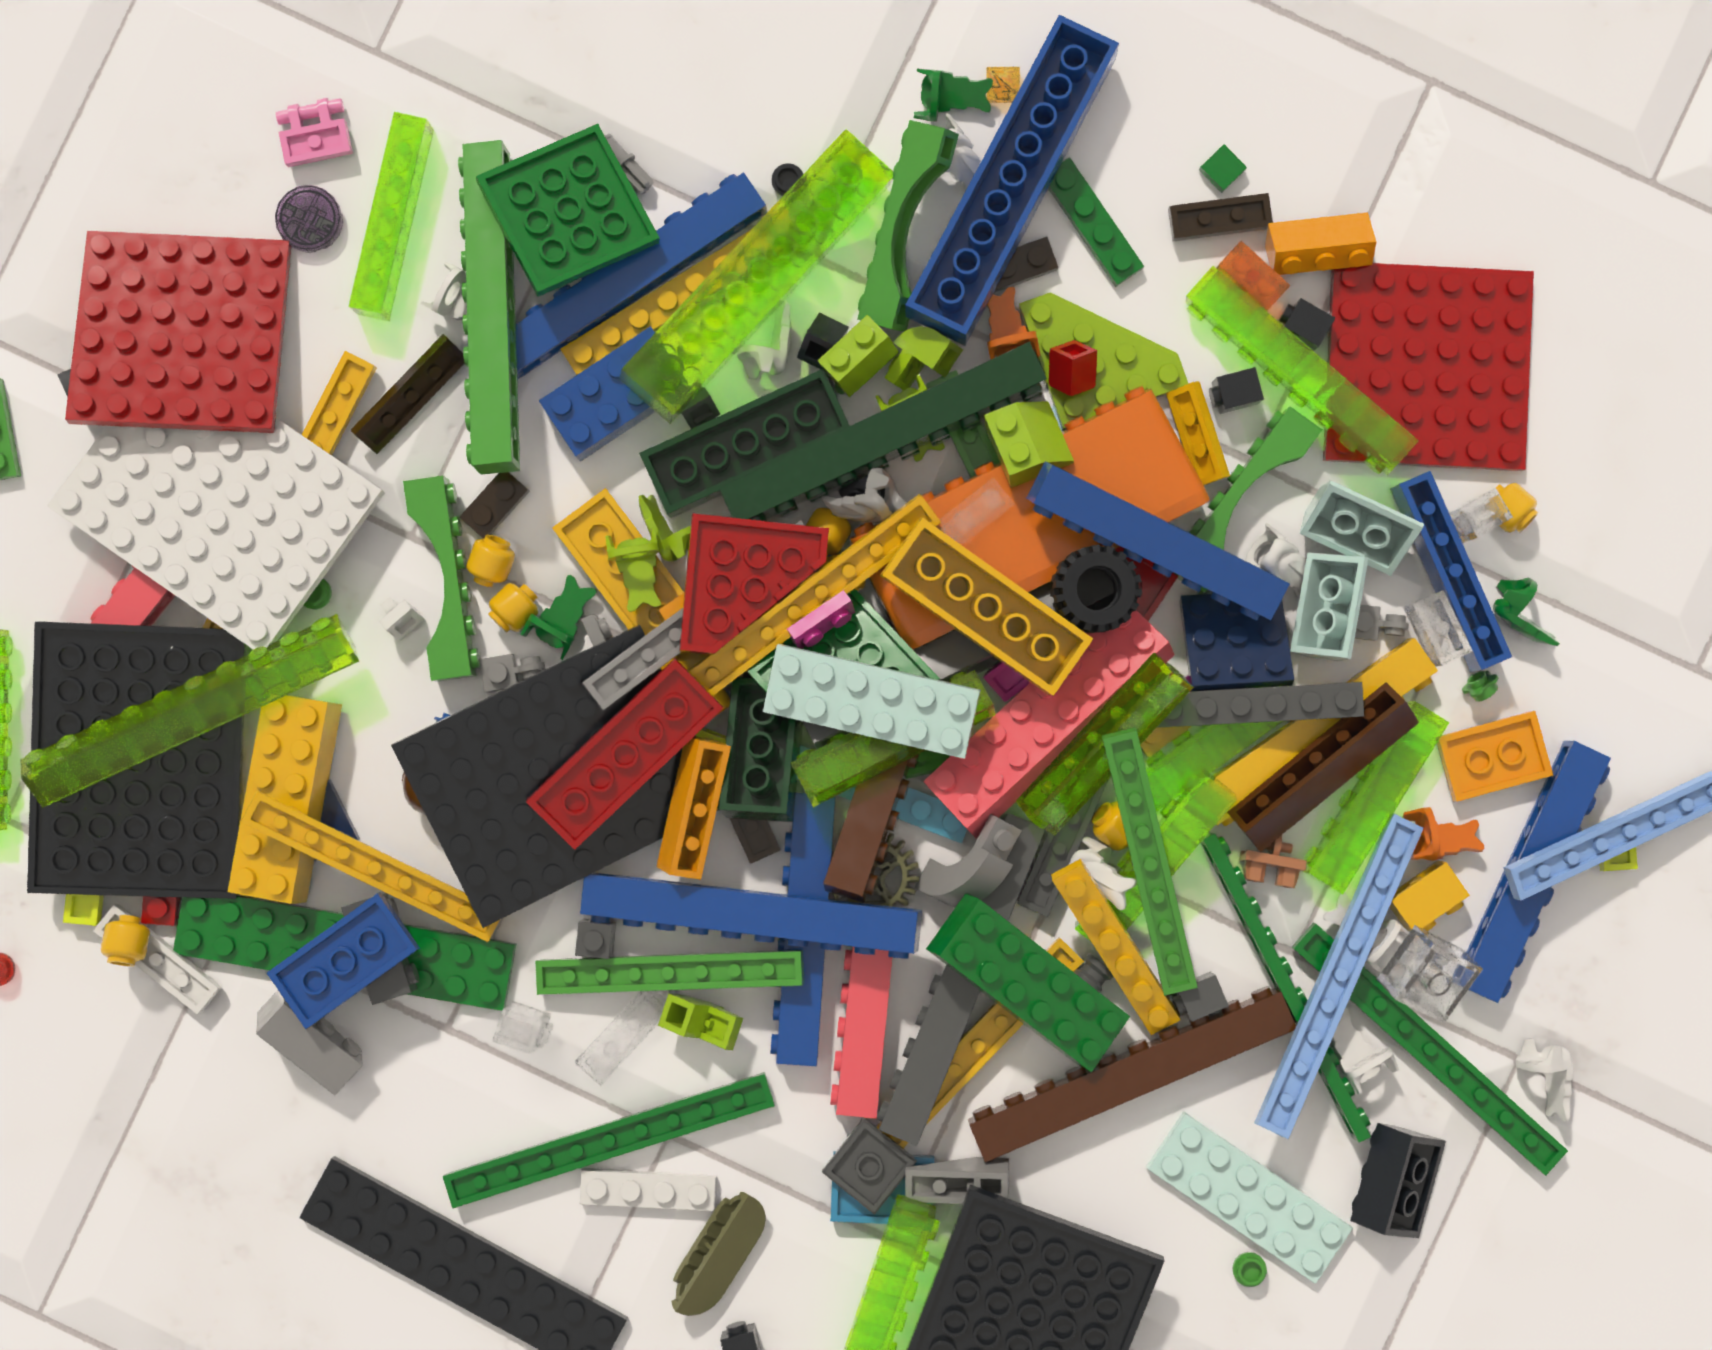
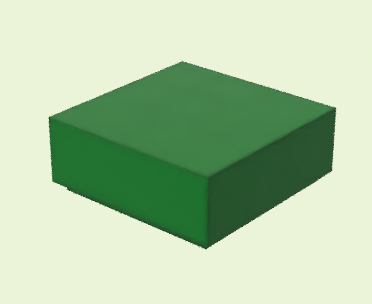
(1222, 168)

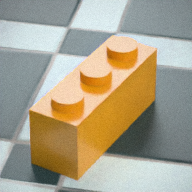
(1320, 243)

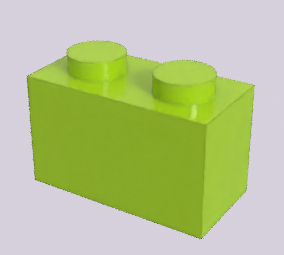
(858, 356)

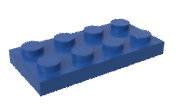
(343, 960)

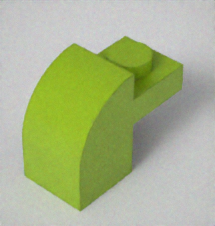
(920, 348)
(701, 1020)

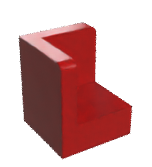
(1072, 367)

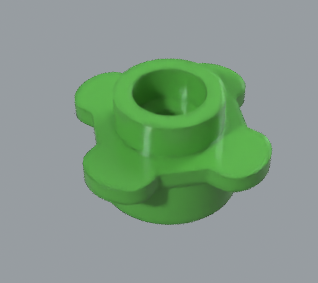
(1481, 685)

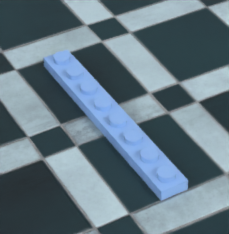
(1610, 837)

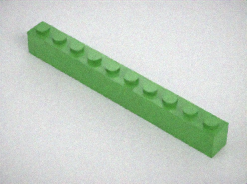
(488, 321)

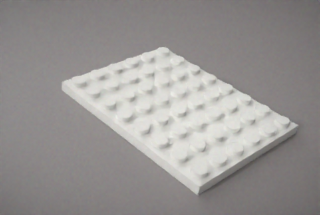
(221, 517)

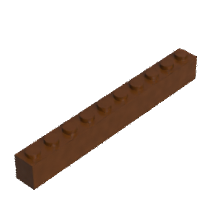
(1131, 1073)

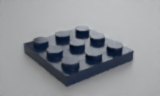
(1233, 649)

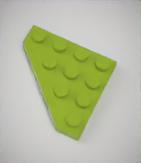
(1123, 356)

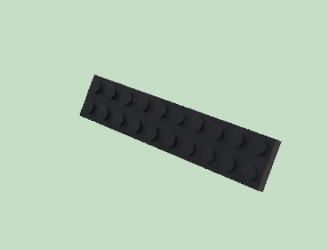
(458, 1263)

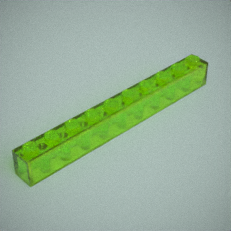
(188, 710)

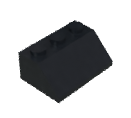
(1397, 1181)

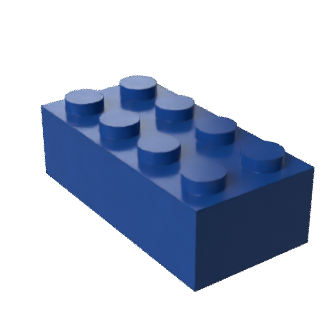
(596, 403)

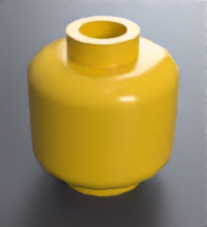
(1521, 506)
(838, 528)
(490, 560)
(513, 607)
(1109, 826)
(125, 941)

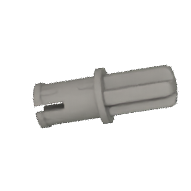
(636, 175)

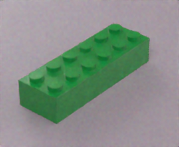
(1028, 982)

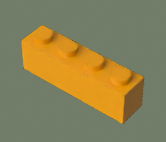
(693, 807)

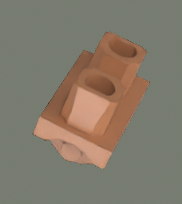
(1287, 867)

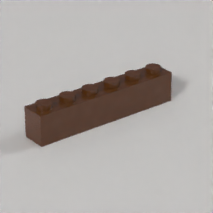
(1323, 767)
(865, 831)

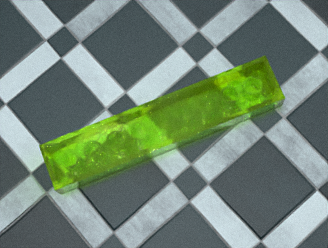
(756, 276)

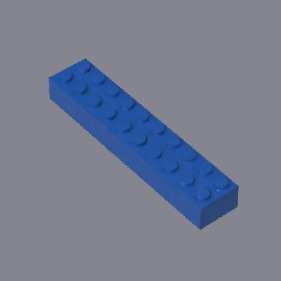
(1011, 180)

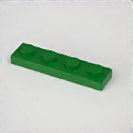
(1094, 224)

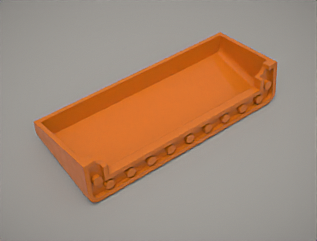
(1120, 449)

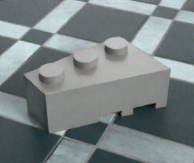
(315, 1050)

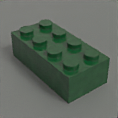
(759, 769)

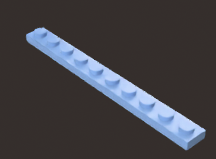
(1338, 976)

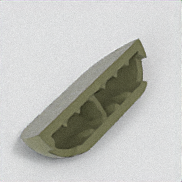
(718, 1254)

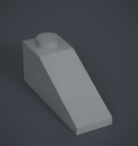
(949, 1180)

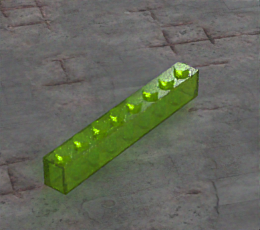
(1300, 371)

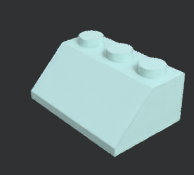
(1359, 527)
(1329, 606)

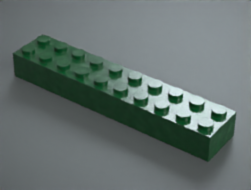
(886, 436)

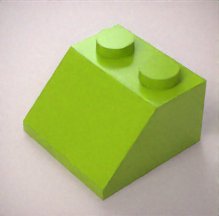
(1026, 438)

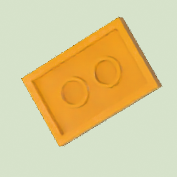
(1494, 756)

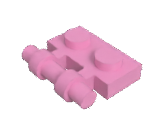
(315, 141)

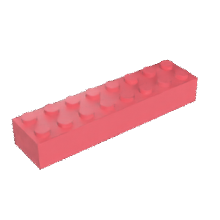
(1037, 727)

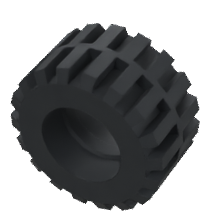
(1123, 578)

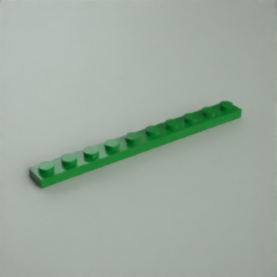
(1279, 972)
(1441, 1060)
(608, 1140)

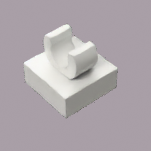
(400, 618)

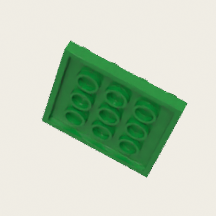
(567, 209)

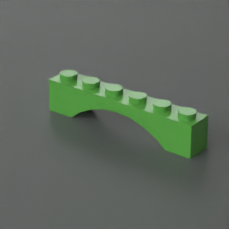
(923, 159)
(1285, 443)
(451, 647)

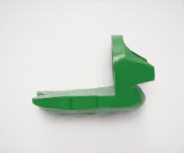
(944, 91)
(1516, 597)
(559, 623)

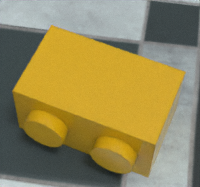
(1428, 897)

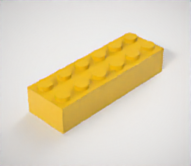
(986, 607)
(293, 767)

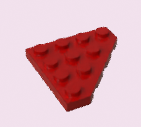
(740, 572)

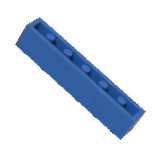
(1452, 570)

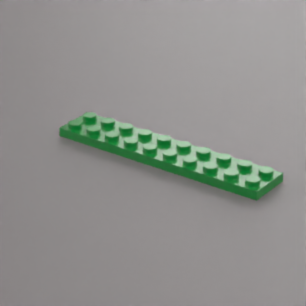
(268, 932)

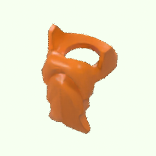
(1006, 326)
(1443, 838)

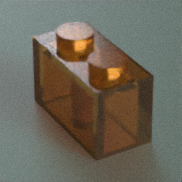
(1253, 275)

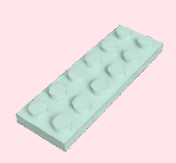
(871, 700)
(1249, 1197)

